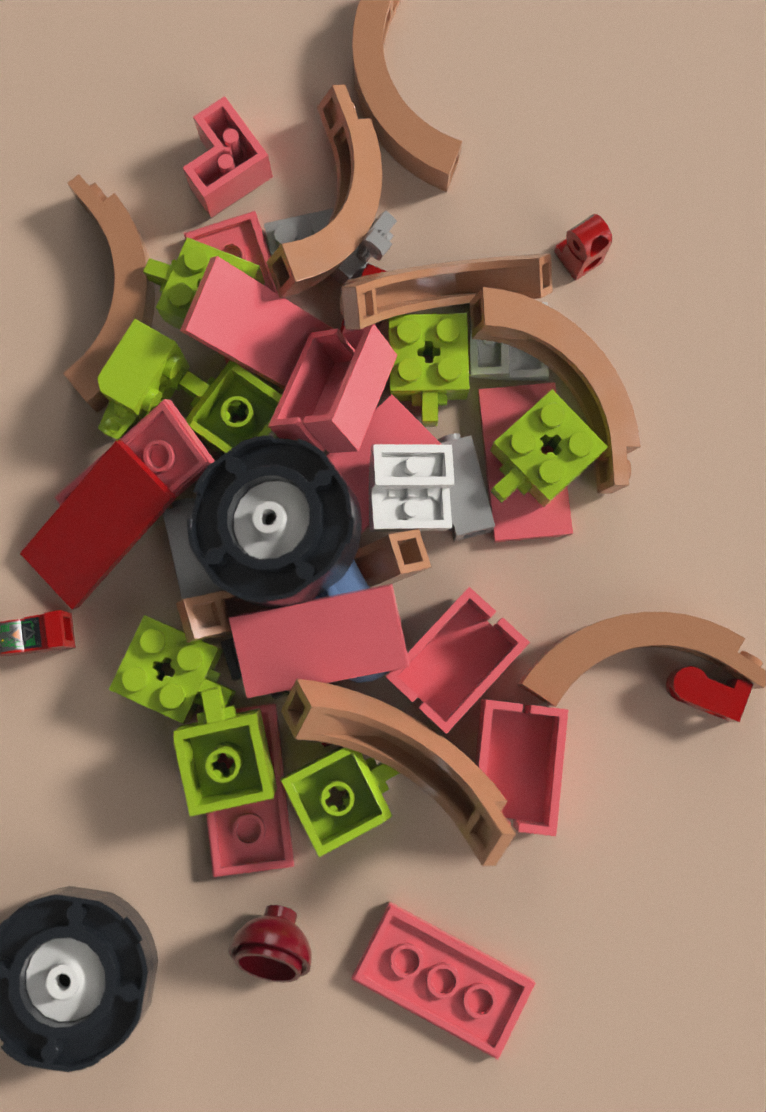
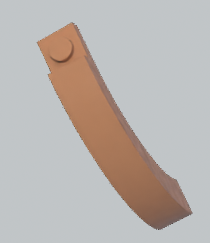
(400, 131)
(359, 173)
(440, 285)
(132, 292)
(578, 362)
(379, 562)
(575, 654)
(402, 742)

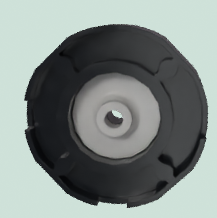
(274, 522)
(73, 978)

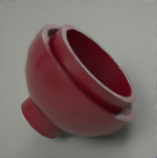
(272, 946)

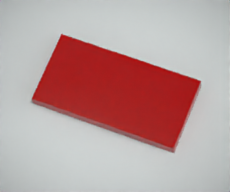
(97, 524)

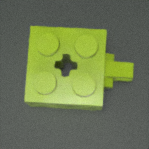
(184, 275)
(139, 377)
(434, 383)
(221, 399)
(529, 469)
(176, 695)
(218, 731)
(362, 804)

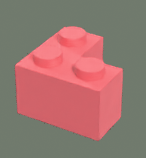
(233, 159)

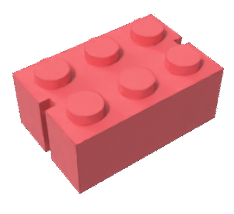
(335, 389)
(458, 660)
(524, 761)

